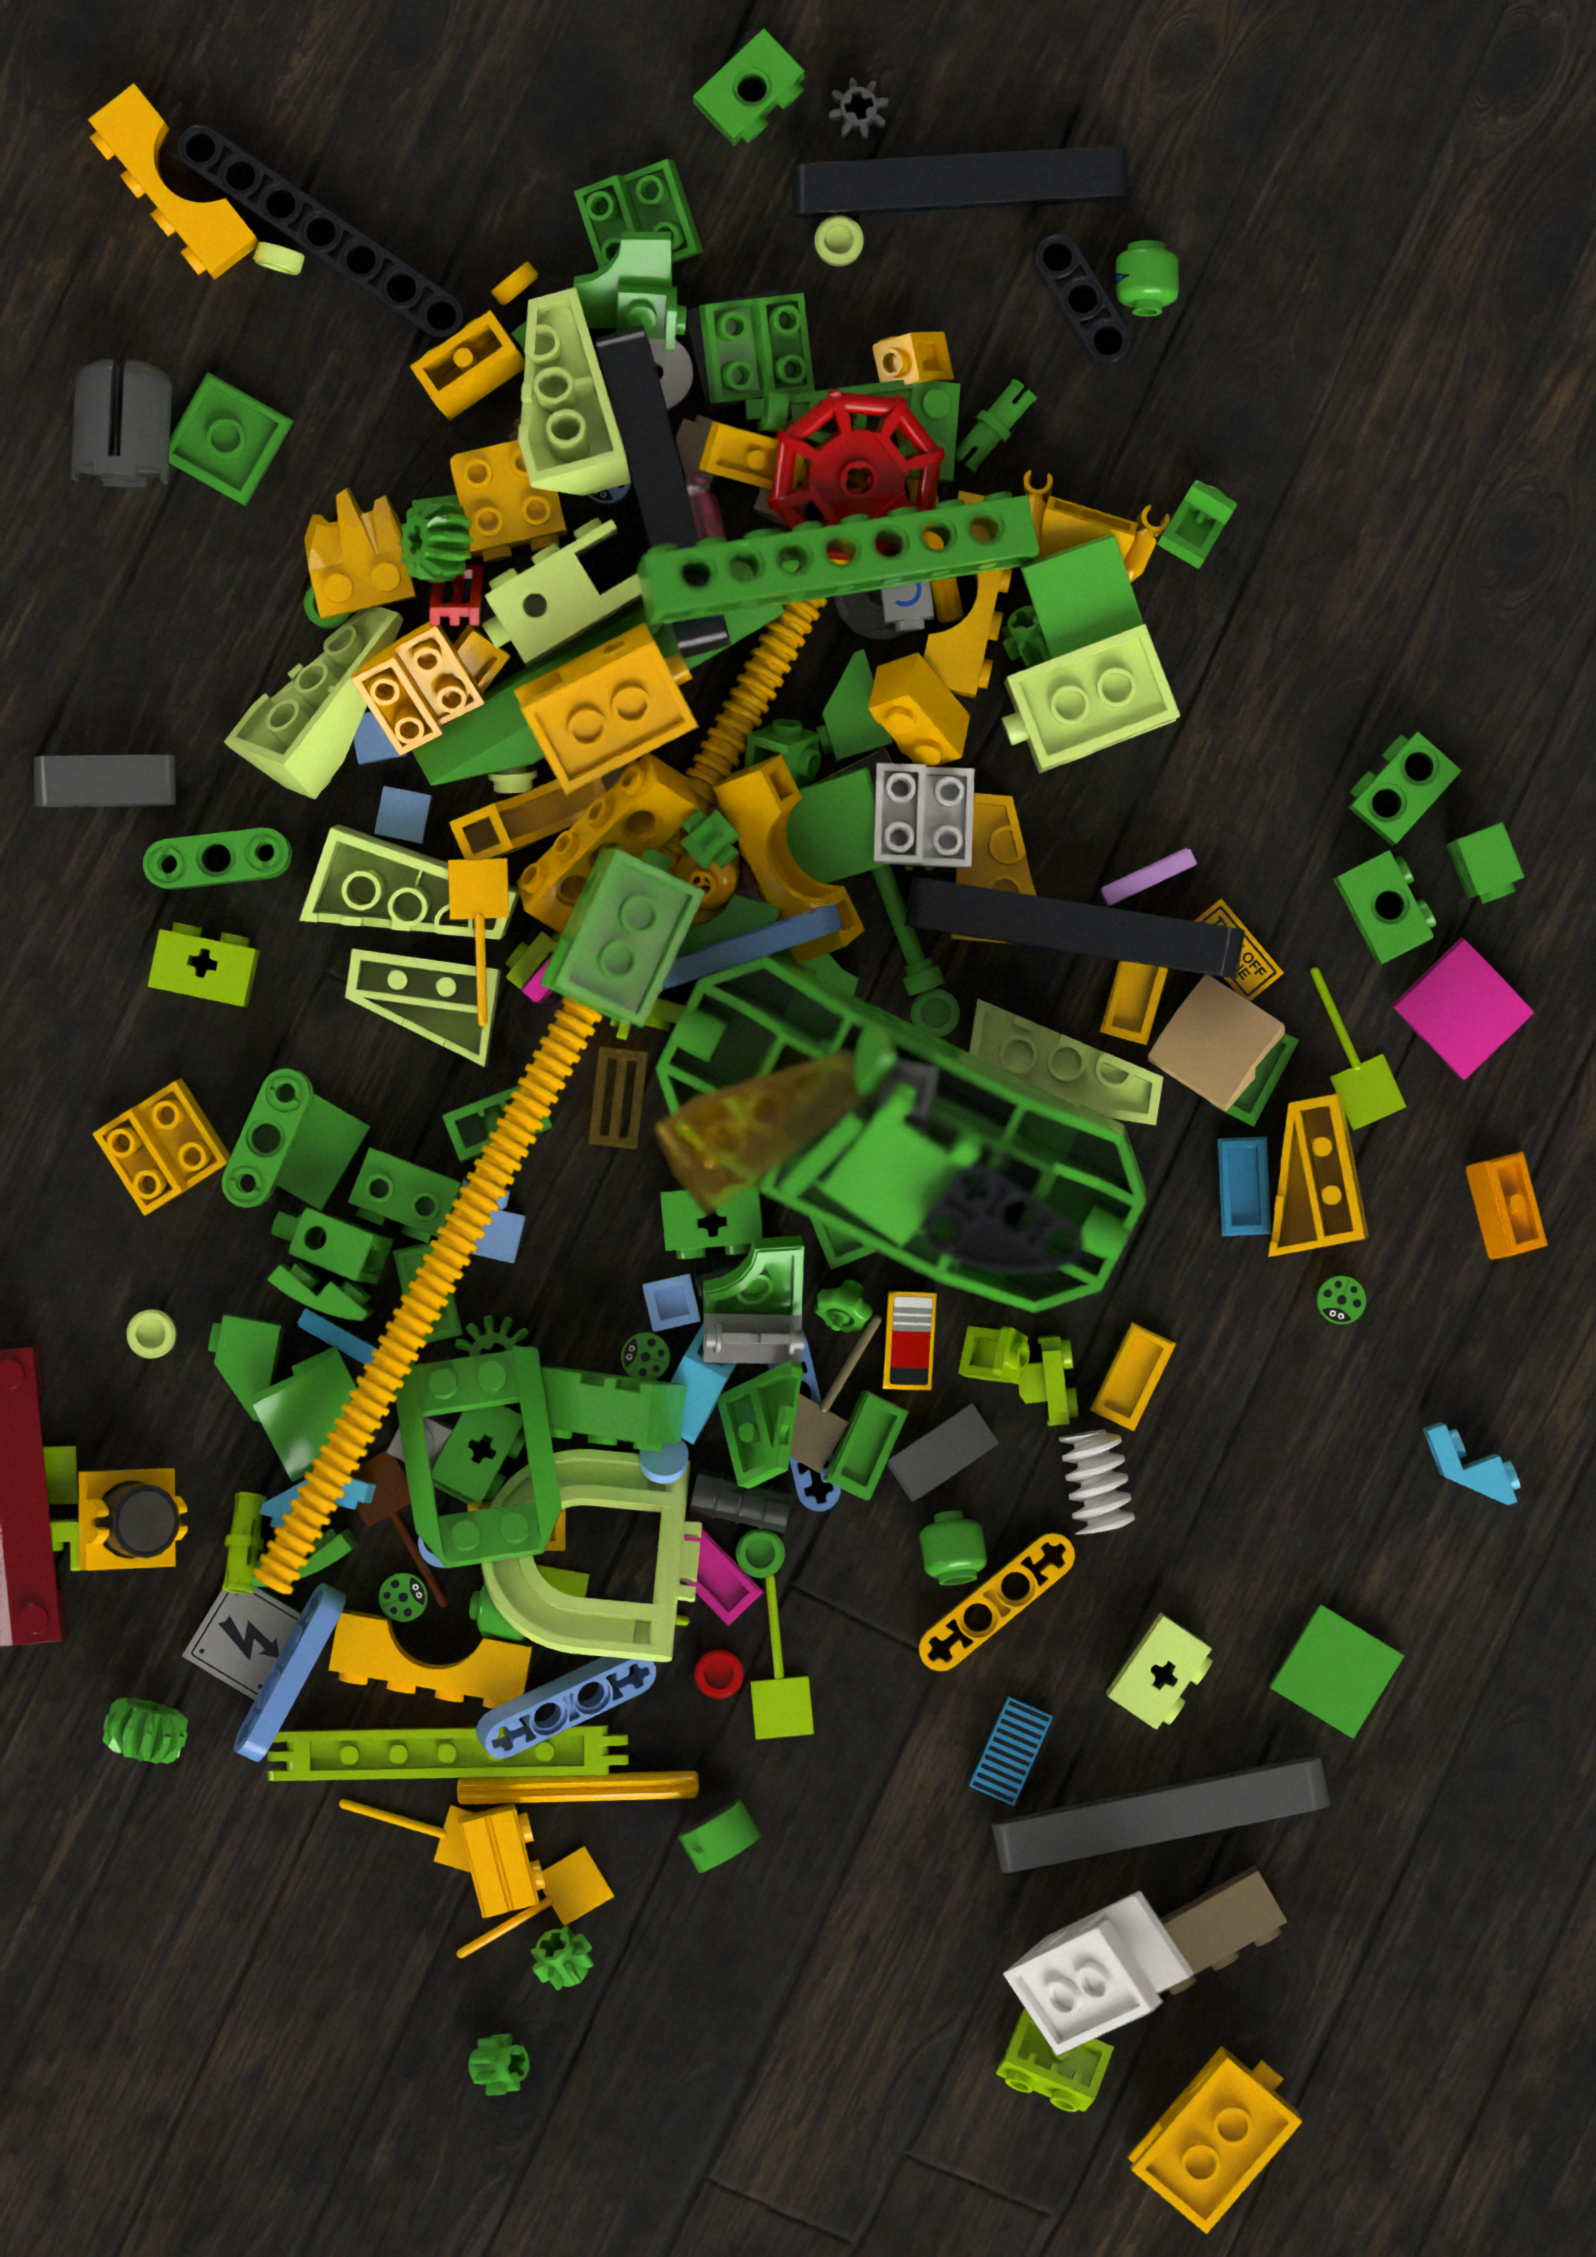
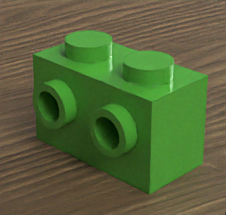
(404, 1194)

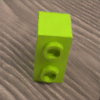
(174, 970)

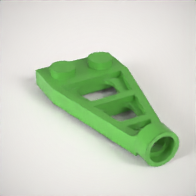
(931, 402)

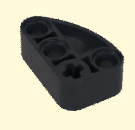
(986, 1234)

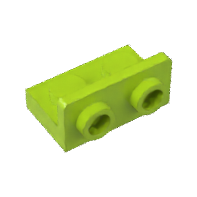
(1066, 2078)

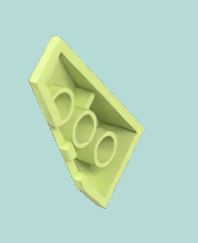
(566, 413)
(312, 720)

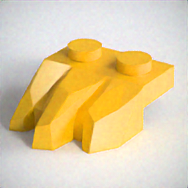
(357, 558)

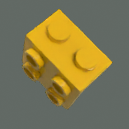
(503, 504)

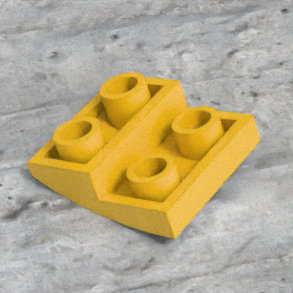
(417, 687)
(162, 1146)

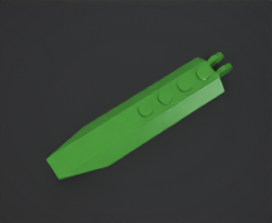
(497, 732)

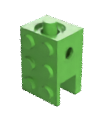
(623, 935)

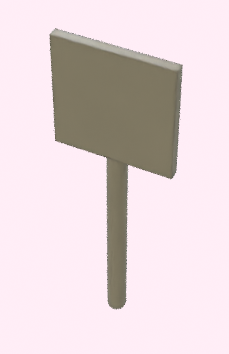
(815, 1426)

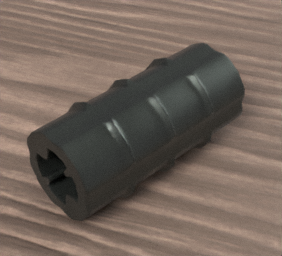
(759, 1506)

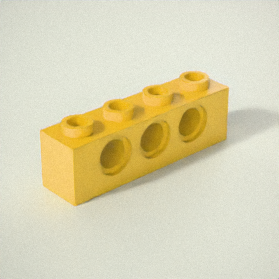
(632, 816)

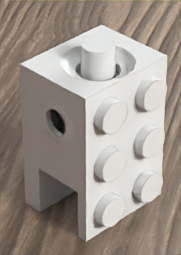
(1097, 1973)

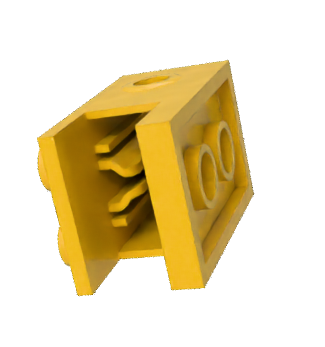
(607, 707)
(1215, 2138)

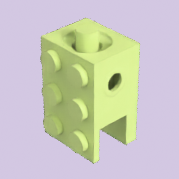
(554, 597)
(1089, 699)

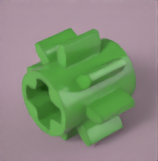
(1025, 637)
(710, 839)
(562, 1957)
(499, 2064)

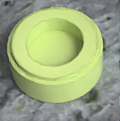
(839, 240)
(278, 258)
(151, 1333)

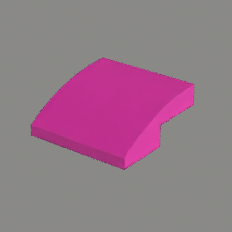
(1462, 1008)

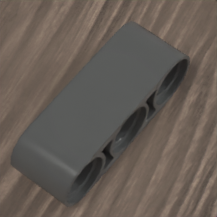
(104, 780)

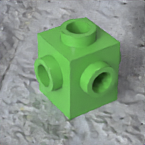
(795, 744)

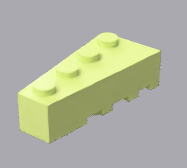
(387, 887)

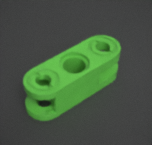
(191, 858)
(248, 1157)

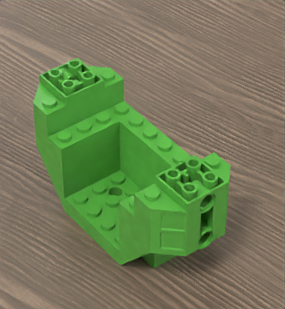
(1078, 1160)

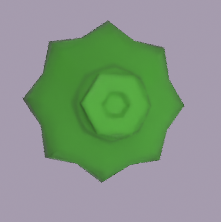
(844, 1307)

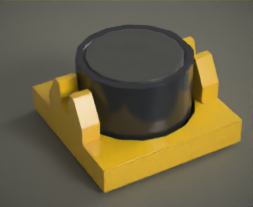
(132, 1519)

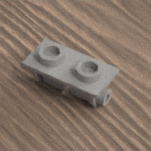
(752, 1338)

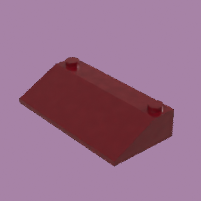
(29, 1596)

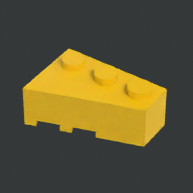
(1318, 1180)

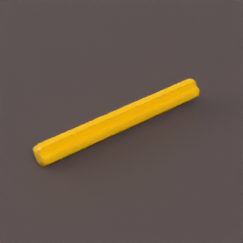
(579, 1788)

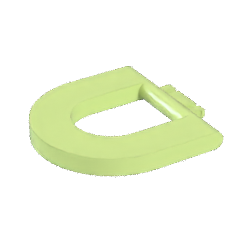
(593, 1624)

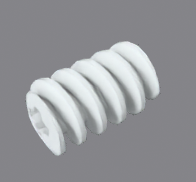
(1097, 1481)

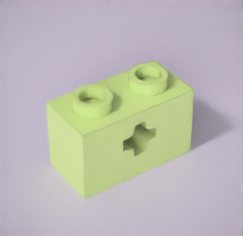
(1134, 1683)

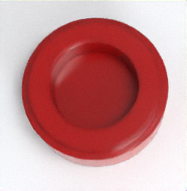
(719, 1673)

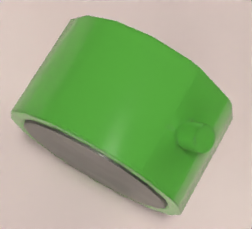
(719, 1836)

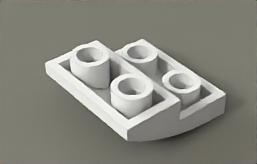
(923, 815)

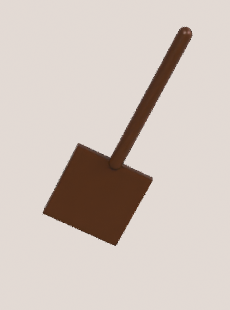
(389, 1497)

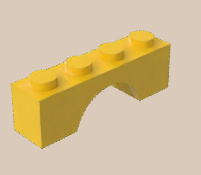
(211, 230)
(960, 651)
(759, 807)
(528, 817)
(369, 1649)

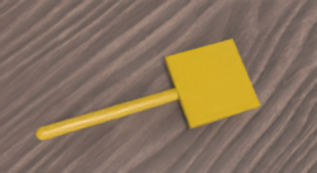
(478, 892)
(450, 1847)
(571, 1888)

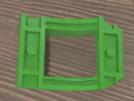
(472, 1385)

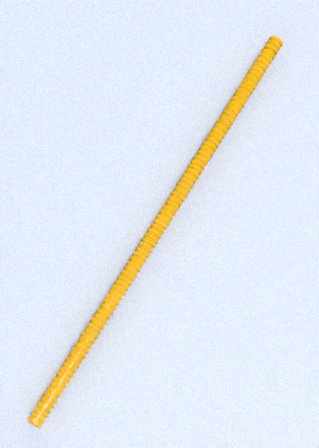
(514, 1134)

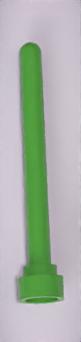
(920, 972)

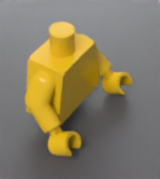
(1068, 524)

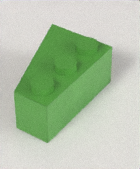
(613, 1407)

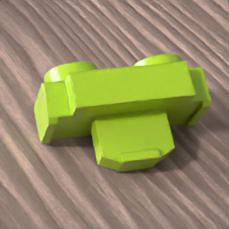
(1046, 1380)

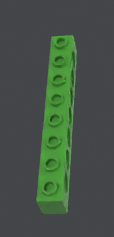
(671, 599)

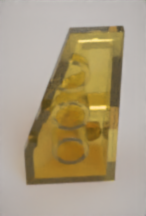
(744, 1131)

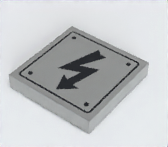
(242, 1638)

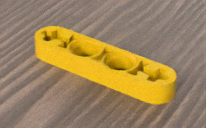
(991, 1595)

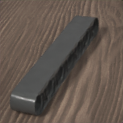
(1161, 1814)

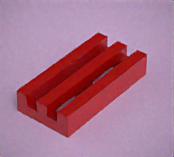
(456, 608)

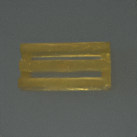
(599, 1091)

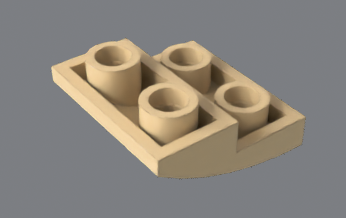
(1216, 1042)

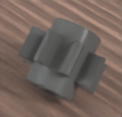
(850, 119)

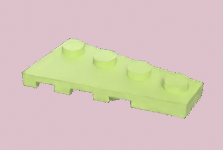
(1065, 1066)

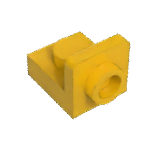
(913, 358)

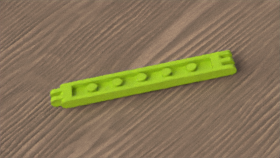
(438, 1754)

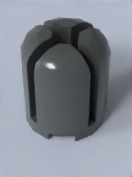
(121, 423)

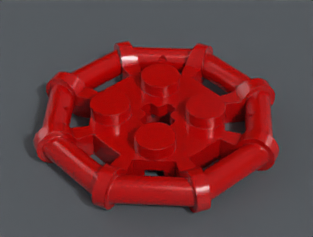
(858, 449)

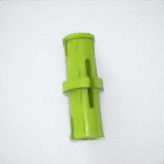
(244, 1543)

